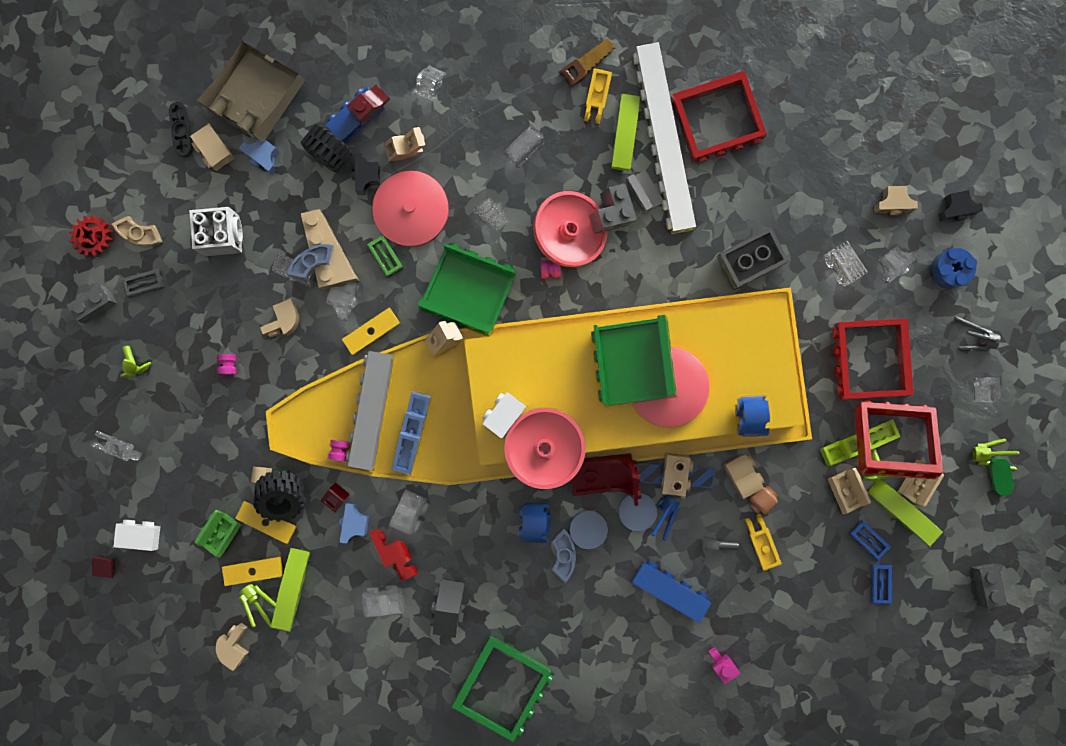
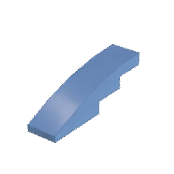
(411, 432)

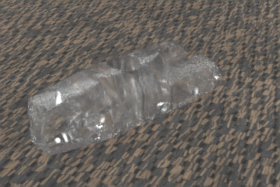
(125, 449)

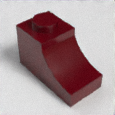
(367, 104)

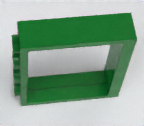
(527, 711)

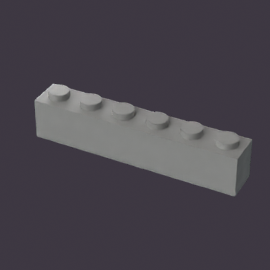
(370, 411)

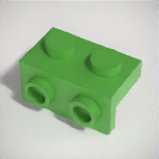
(217, 533)

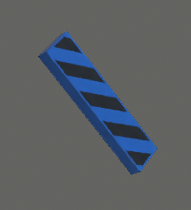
(653, 474)

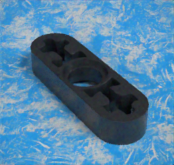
(174, 124)

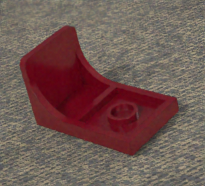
(608, 475)

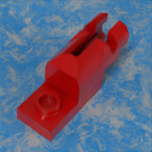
(394, 553)

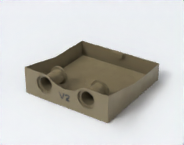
(252, 91)

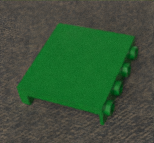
(468, 289)
(634, 362)

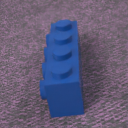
(670, 591)

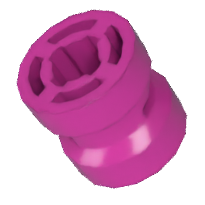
(550, 269)
(226, 364)
(338, 450)

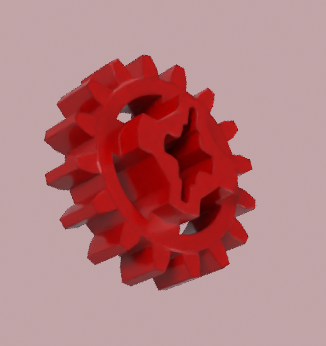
(99, 235)

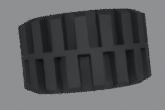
(326, 148)
(278, 496)

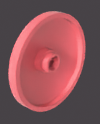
(410, 208)
(565, 229)
(692, 393)
(544, 448)

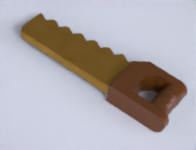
(586, 62)

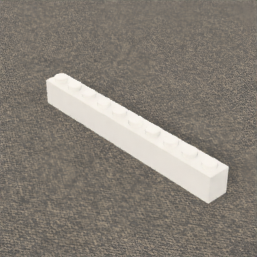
(664, 137)

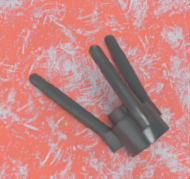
(987, 338)

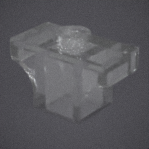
(429, 82)
(492, 213)
(896, 263)
(343, 299)

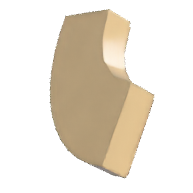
(137, 234)

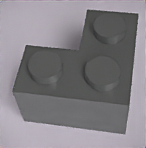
(617, 210)
(447, 608)

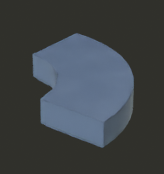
(310, 259)
(565, 556)

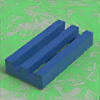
(857, 528)
(881, 584)

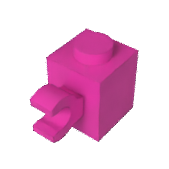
(723, 666)

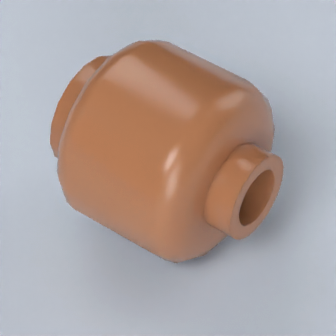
(763, 500)

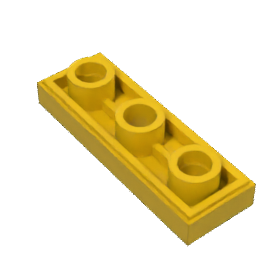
(360, 337)
(279, 530)
(242, 573)

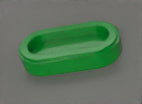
(1001, 476)

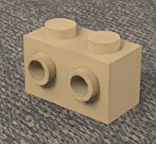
(675, 474)

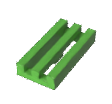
(393, 269)

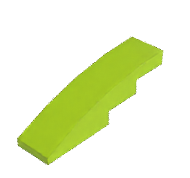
(625, 132)
(847, 447)
(904, 512)
(290, 590)

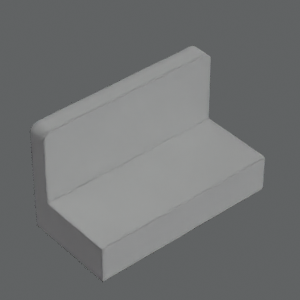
(644, 191)

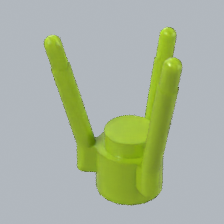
(982, 454)
(250, 595)

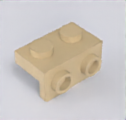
(849, 490)
(919, 490)

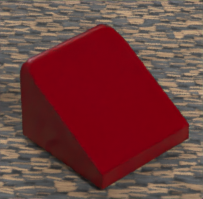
(335, 497)
(103, 566)

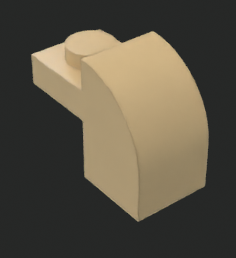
(405, 146)
(287, 319)
(228, 650)

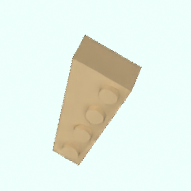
(317, 233)

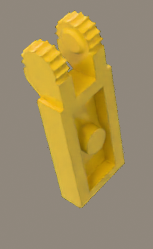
(598, 93)
(763, 544)

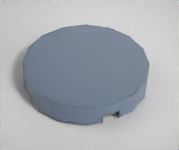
(638, 517)
(588, 529)

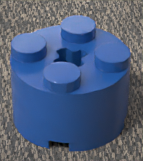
(943, 268)
(753, 416)
(535, 522)

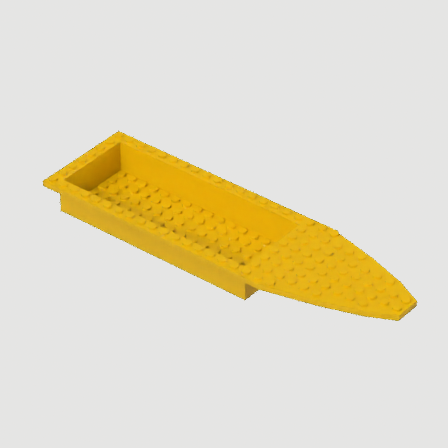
(549, 363)

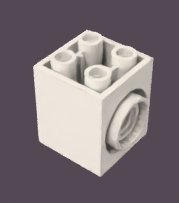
(216, 231)

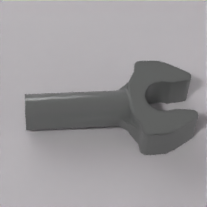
(713, 544)

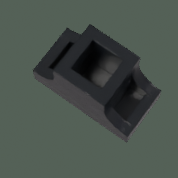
(365, 174)
(959, 206)

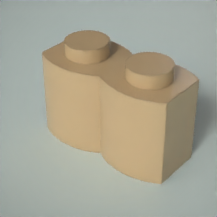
(744, 476)

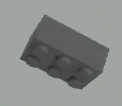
(752, 258)

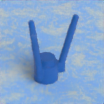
(669, 506)

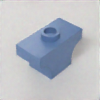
(261, 155)
(352, 523)

